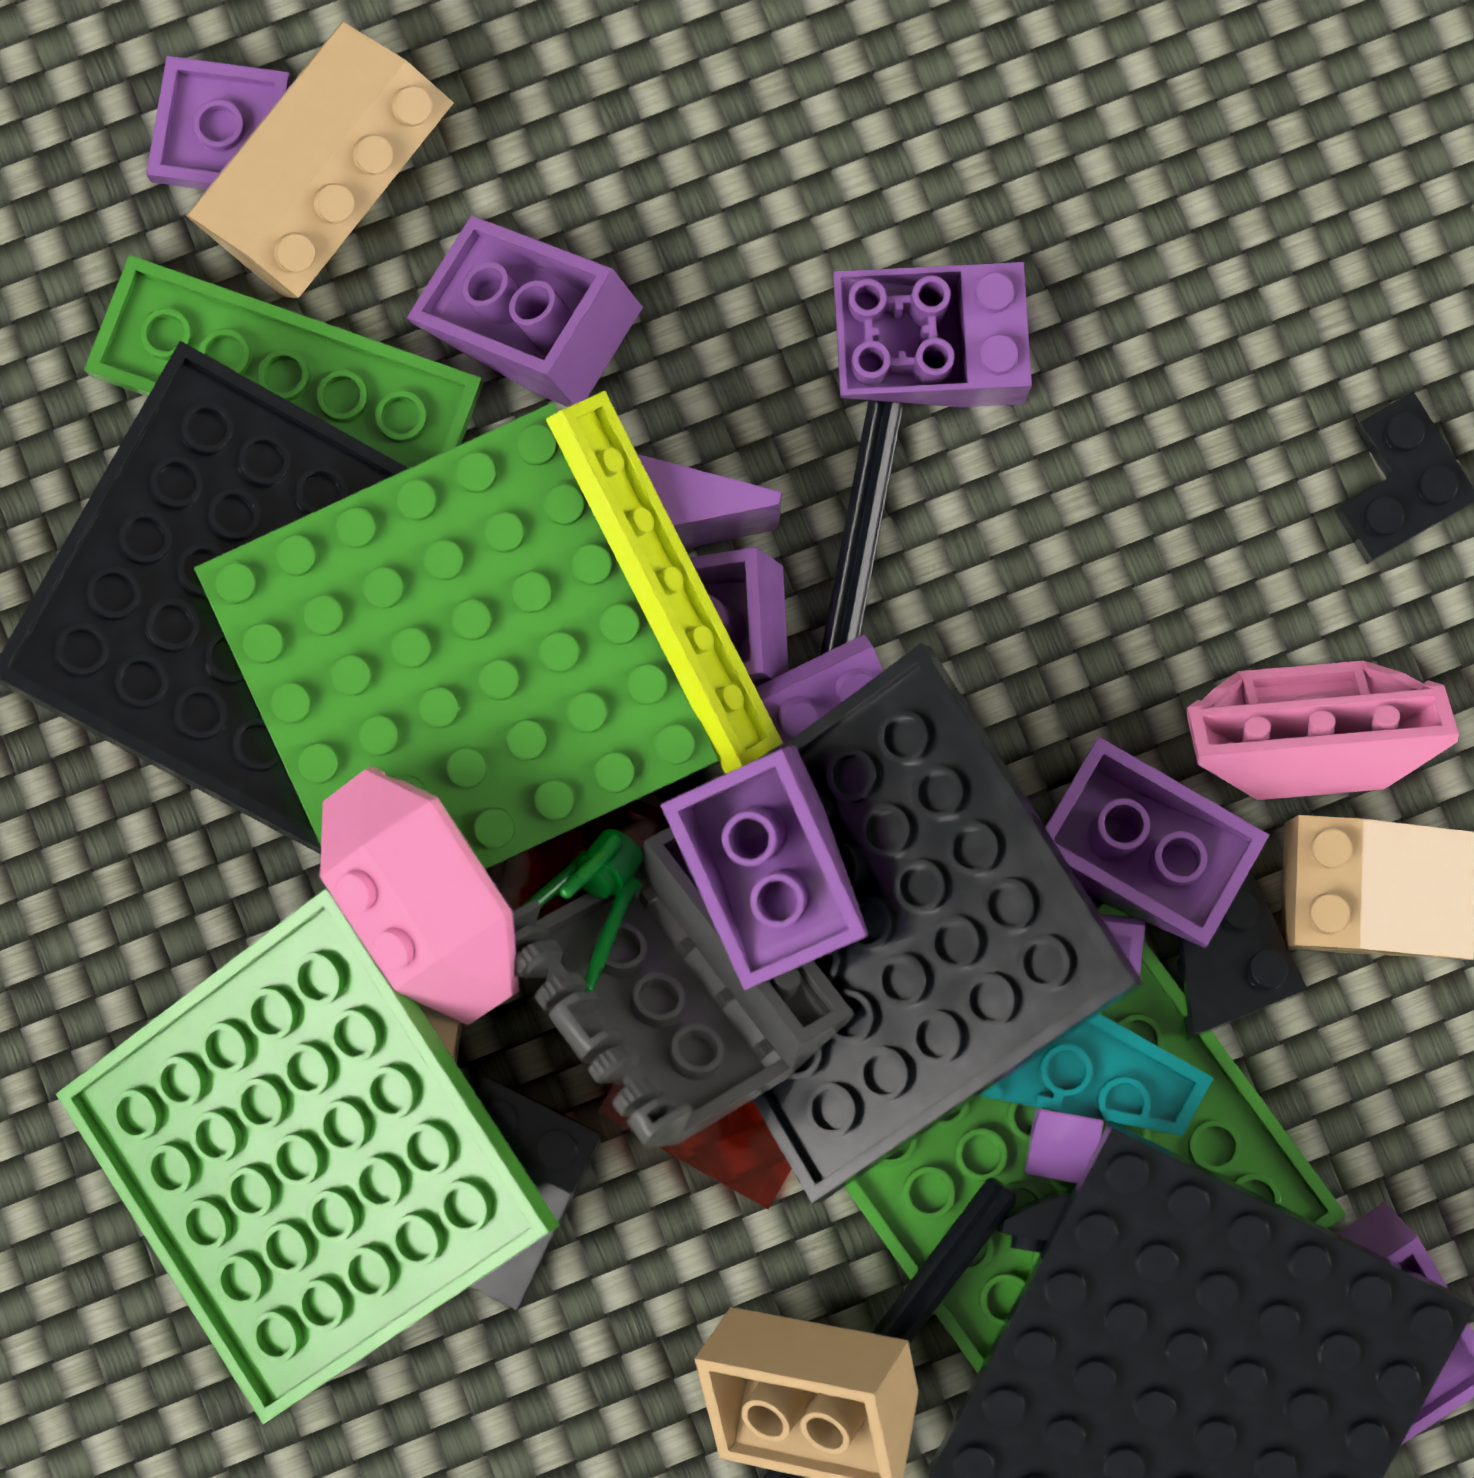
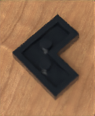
(1420, 482)

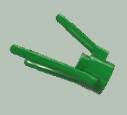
(601, 871)

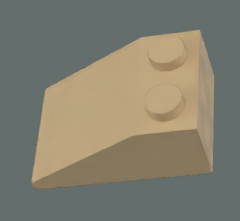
(1377, 888)

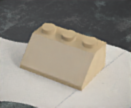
(808, 1396)

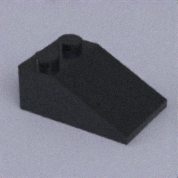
(555, 1157)

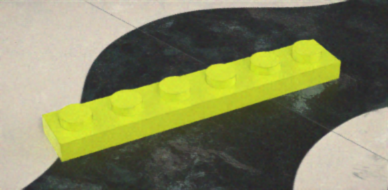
(664, 581)

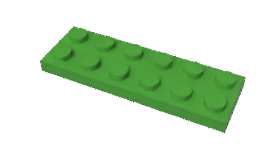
(354, 383)

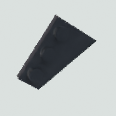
(1240, 968)

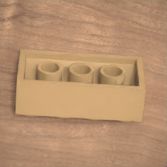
(319, 160)

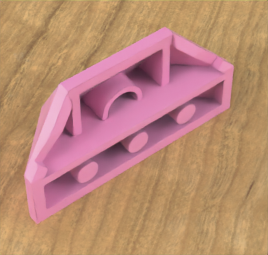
(1320, 728)
(418, 896)

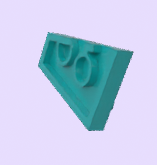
(1109, 1077)

